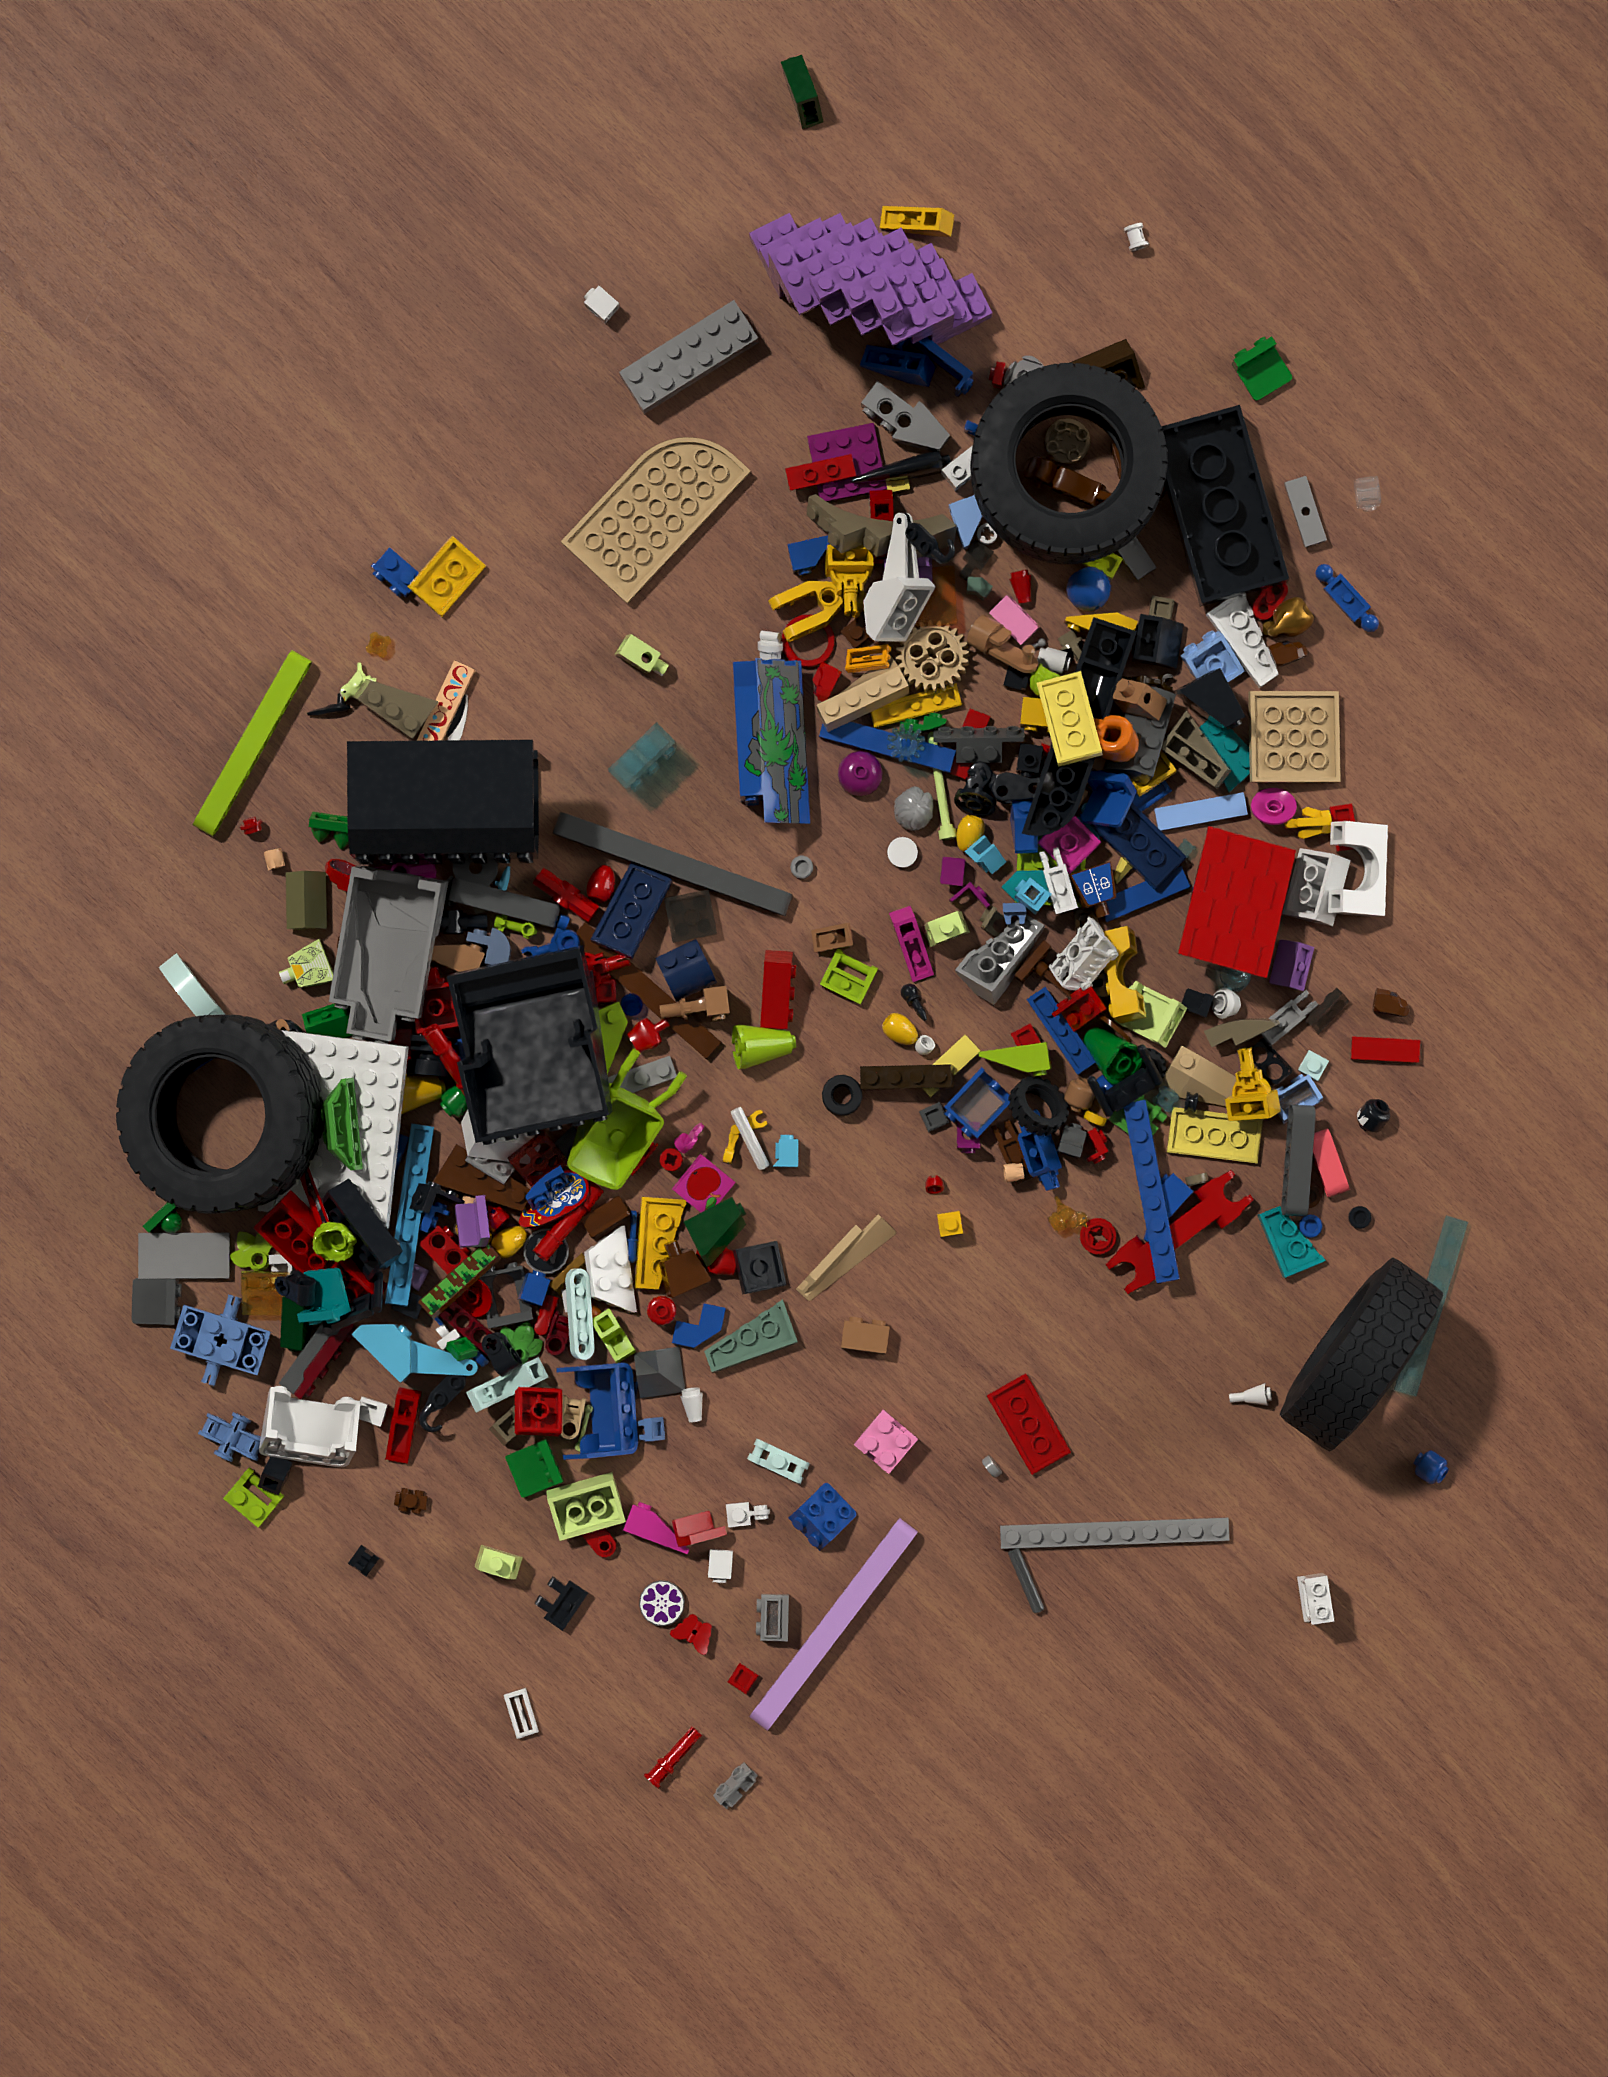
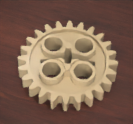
(944, 672)

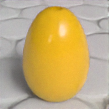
(969, 831)
(900, 1029)
(509, 1241)

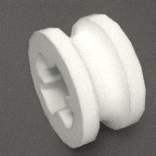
(982, 538)

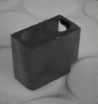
(1272, 1060)

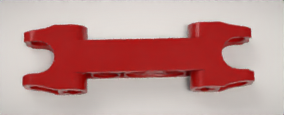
(1211, 1207)

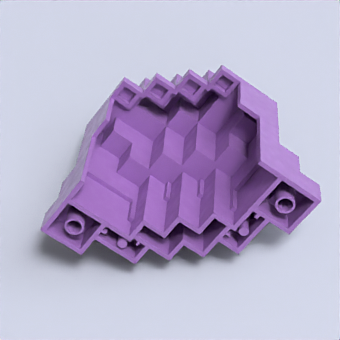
(868, 278)

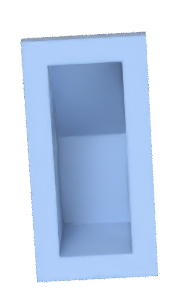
(967, 518)

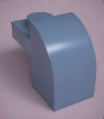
(498, 945)

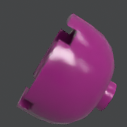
(860, 773)

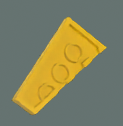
(656, 1227)

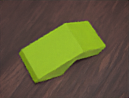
(613, 1336)

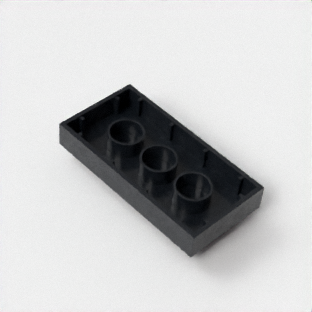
(1221, 507)

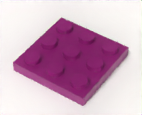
(863, 446)

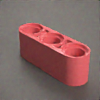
(1329, 1164)

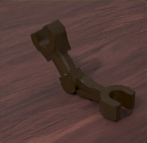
(1160, 682)

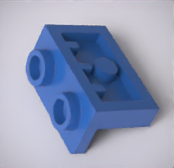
(395, 572)

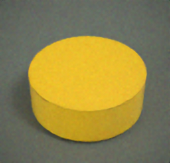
(1095, 1118)

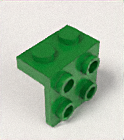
(1261, 368)

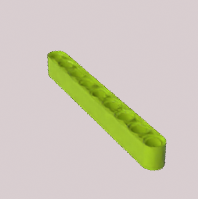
(252, 743)

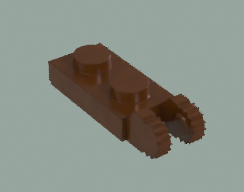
(1011, 1149)

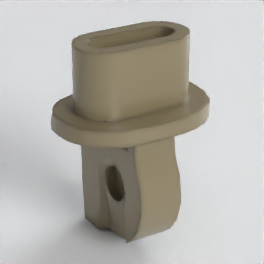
(1070, 642)

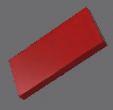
(1028, 1424)

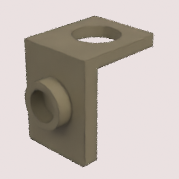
(988, 919)

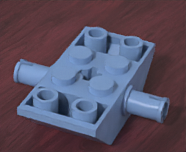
(198, 1335)

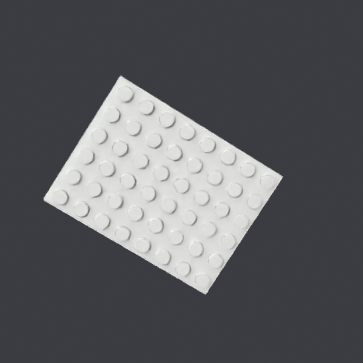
(379, 1093)

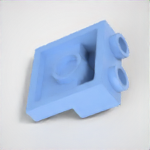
(1212, 654)

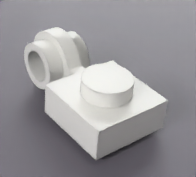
(739, 1513)

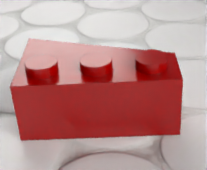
(777, 989)

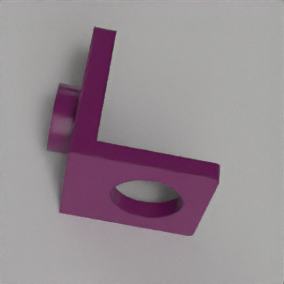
(977, 892)
(967, 1146)

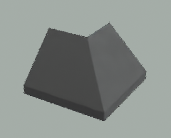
(659, 1372)

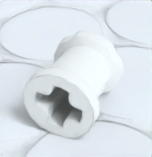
(1136, 237)

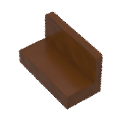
(605, 1216)

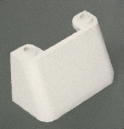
(309, 1429)

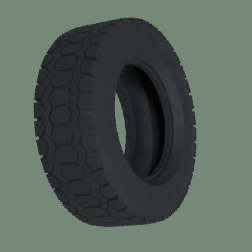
(1083, 393)
(1361, 1354)

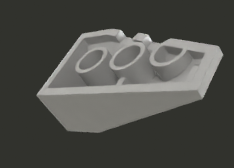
(996, 963)

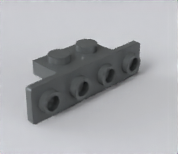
(979, 743)

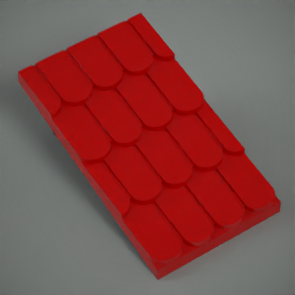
(1236, 903)

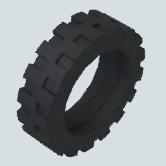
(1025, 1114)

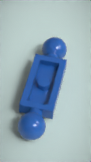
(1347, 598)

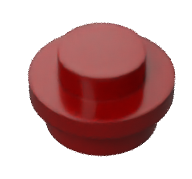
(251, 825)

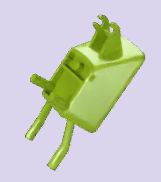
(613, 1147)

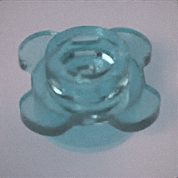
(1171, 1096)

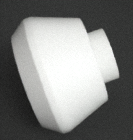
(1225, 1003)

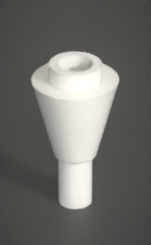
(1256, 1395)

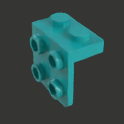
(330, 1297)

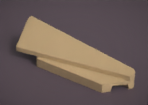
(846, 1255)

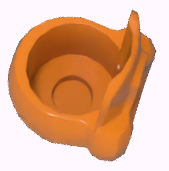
(1123, 738)

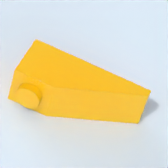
(918, 220)

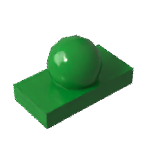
(167, 1218)

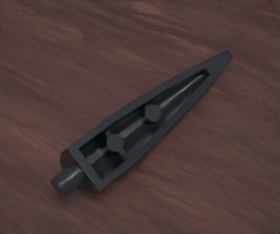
(908, 468)

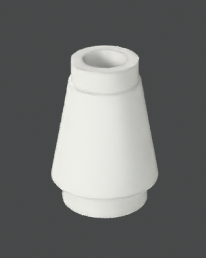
(692, 1403)

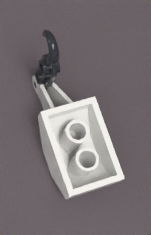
(900, 597)

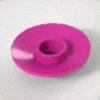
(1273, 799)

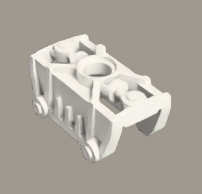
(1084, 957)

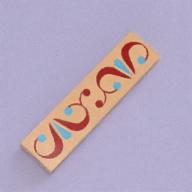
(448, 702)

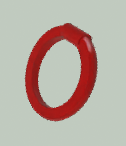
(790, 654)

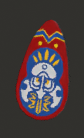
(563, 1202)

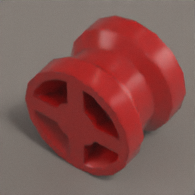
(673, 1161)

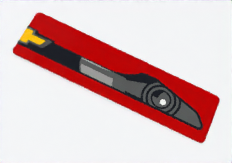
(314, 1198)

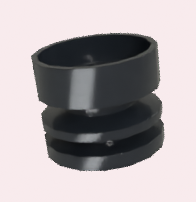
(427, 1062)

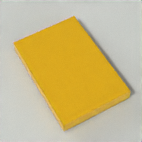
(446, 576)

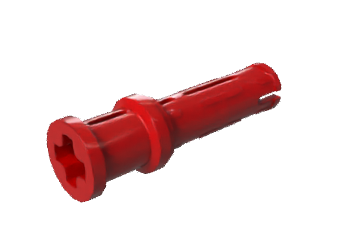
(665, 1765)

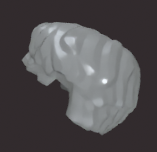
(913, 808)

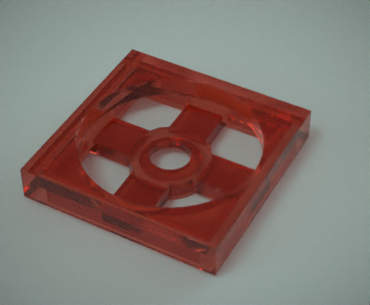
(528, 1149)

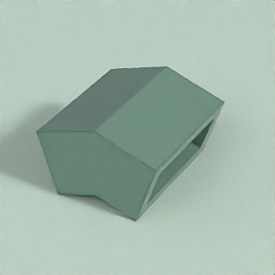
(978, 587)

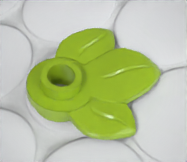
(249, 1249)

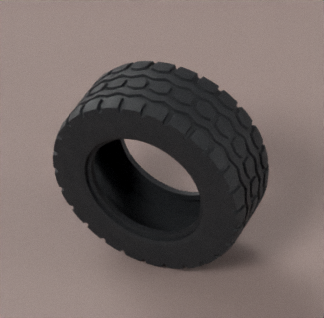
(150, 1122)

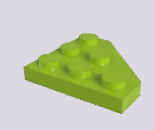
(612, 1027)

